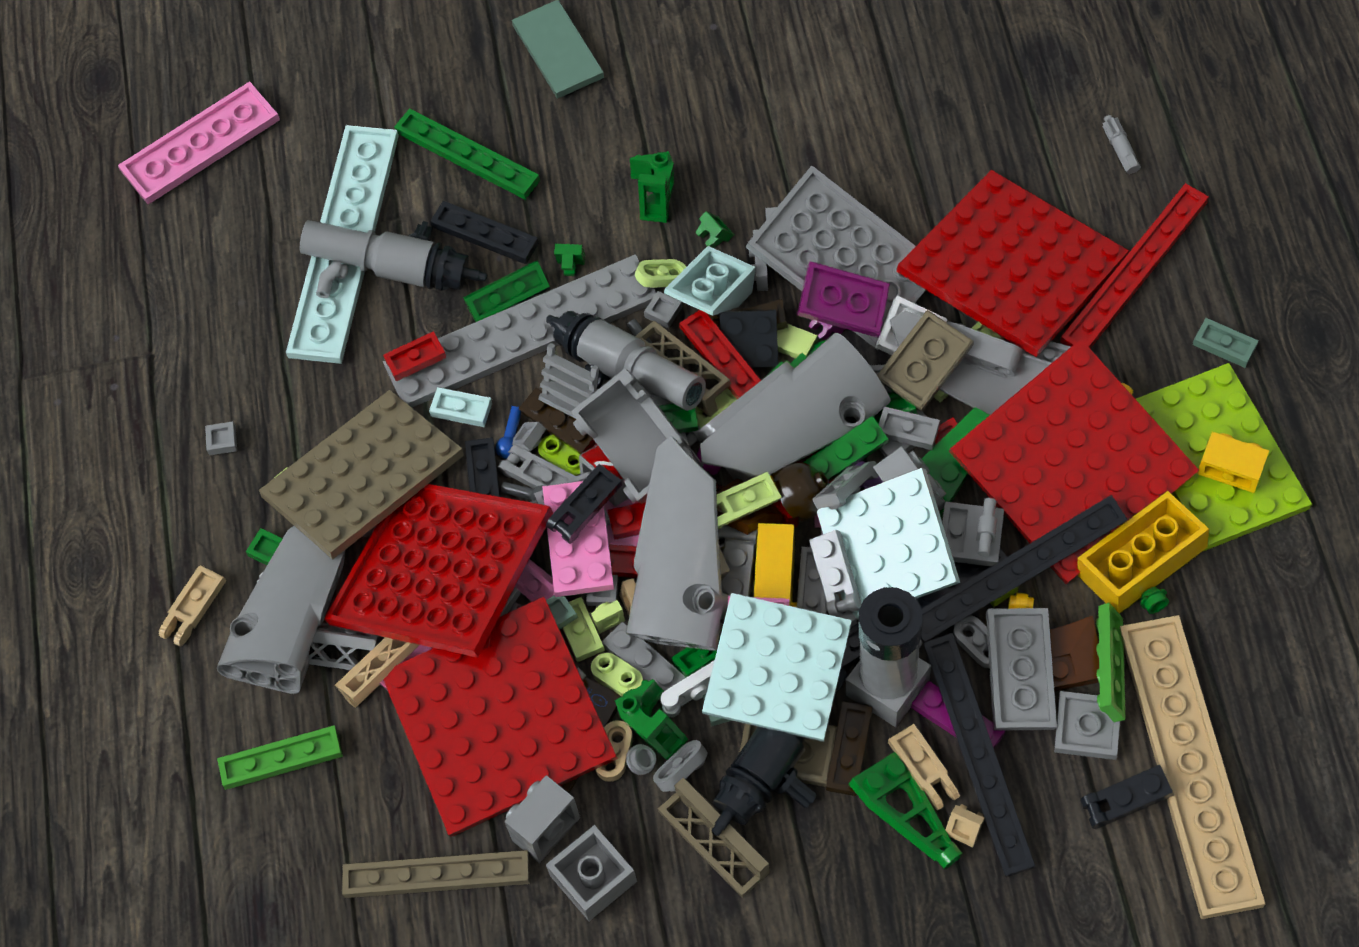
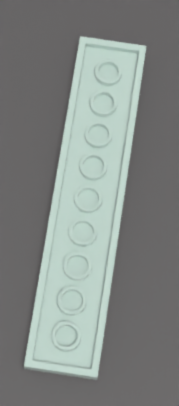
(351, 203)

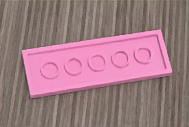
(198, 142)

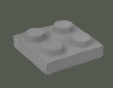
(1084, 727)

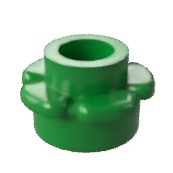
(1154, 600)

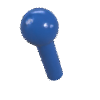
(505, 443)

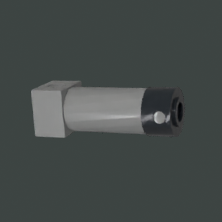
(889, 662)

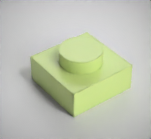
(607, 616)

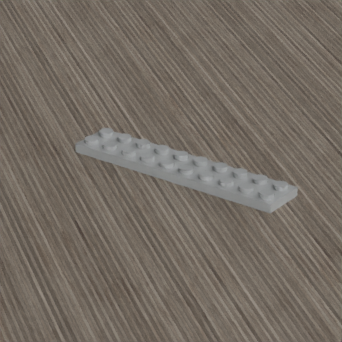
(524, 330)

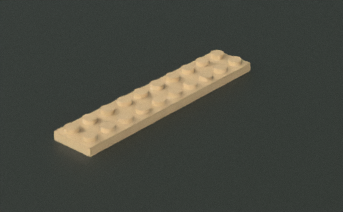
(1191, 760)

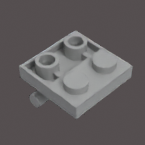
(974, 532)

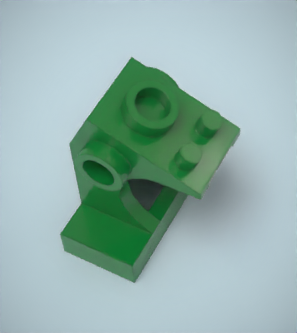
(654, 175)
(656, 730)

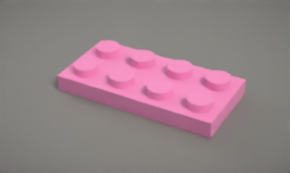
(585, 562)

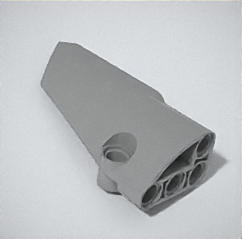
(799, 412)
(282, 616)

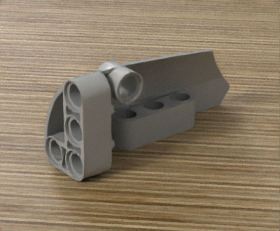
(988, 372)
(678, 556)

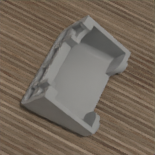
(627, 430)

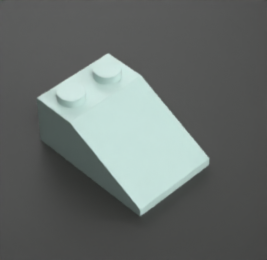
(713, 282)

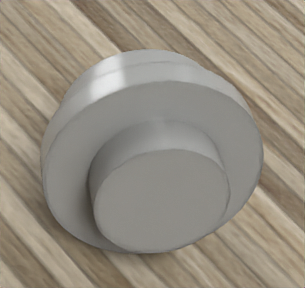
(640, 759)

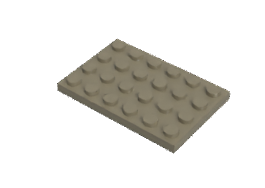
(361, 473)

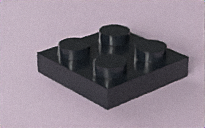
(752, 335)

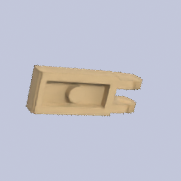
(192, 604)
(923, 764)

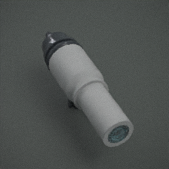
(391, 255)
(612, 349)

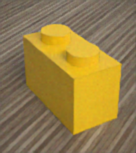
(1233, 461)

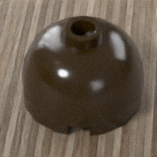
(798, 486)

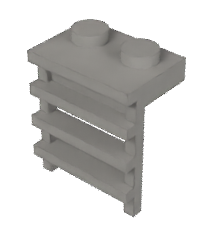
(566, 383)

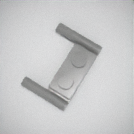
(740, 558)

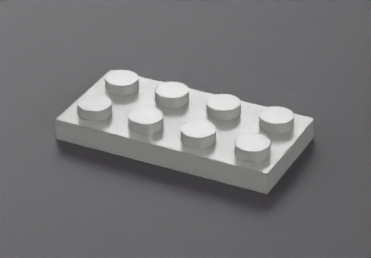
(1021, 669)

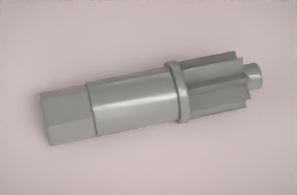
(1120, 143)

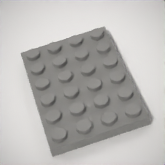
(834, 230)

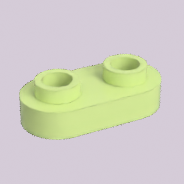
(658, 272)
(615, 673)

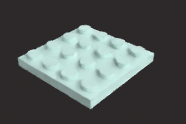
(894, 537)
(777, 667)

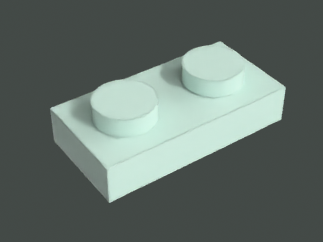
(460, 407)

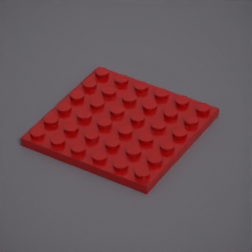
(1013, 262)
(1067, 447)
(440, 569)
(498, 718)

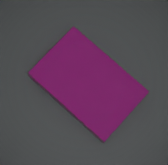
(843, 299)

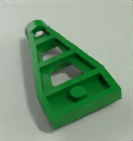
(886, 777)

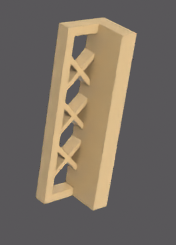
(373, 669)

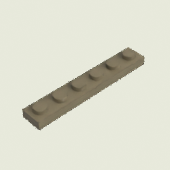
(435, 874)

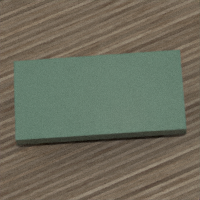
(557, 49)

